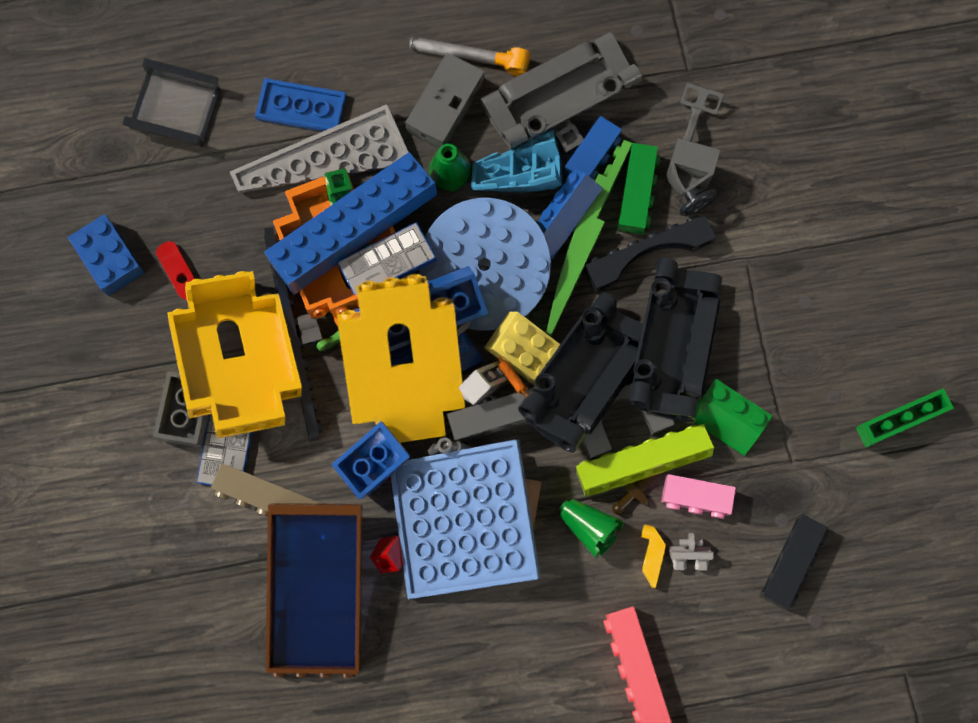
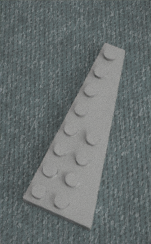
(357, 145)

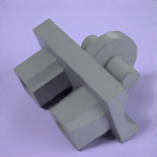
(690, 549)

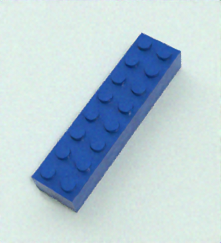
(351, 222)

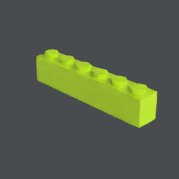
(644, 460)

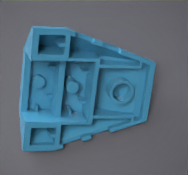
(521, 169)

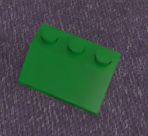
(731, 417)

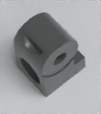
(309, 331)

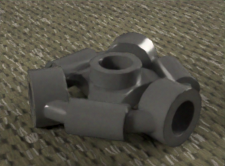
(448, 447)

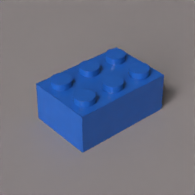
(106, 255)

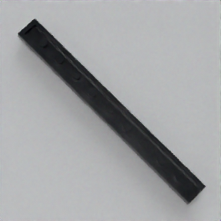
(308, 405)

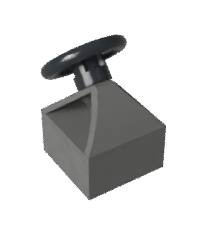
(690, 172)

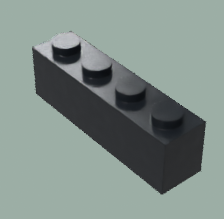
(793, 562)

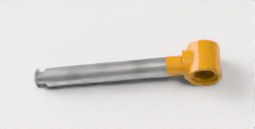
(514, 62)

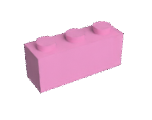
(698, 496)

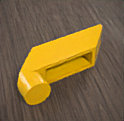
(653, 554)

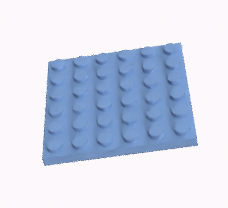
(464, 520)

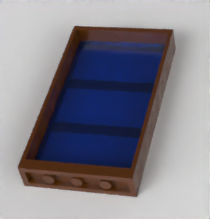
(314, 589)

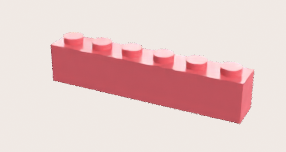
(636, 667)

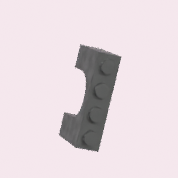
(598, 443)

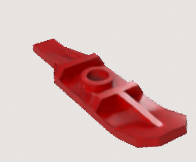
(174, 266)

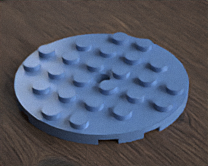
(511, 243)

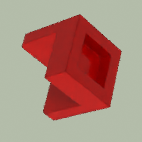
(387, 555)

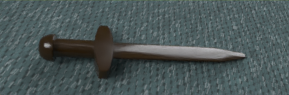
(634, 492)

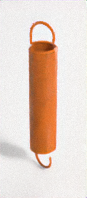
(512, 377)

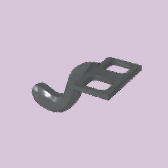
(698, 108)

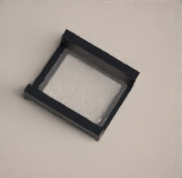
(175, 102)

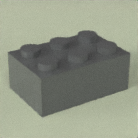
(173, 420)

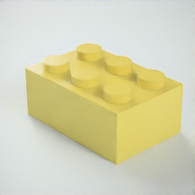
(522, 345)

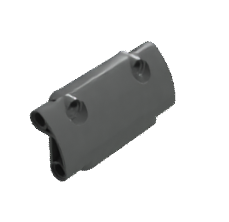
(559, 89)

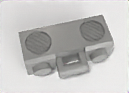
(484, 383)

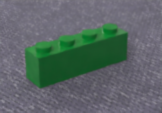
(637, 188)
(904, 417)

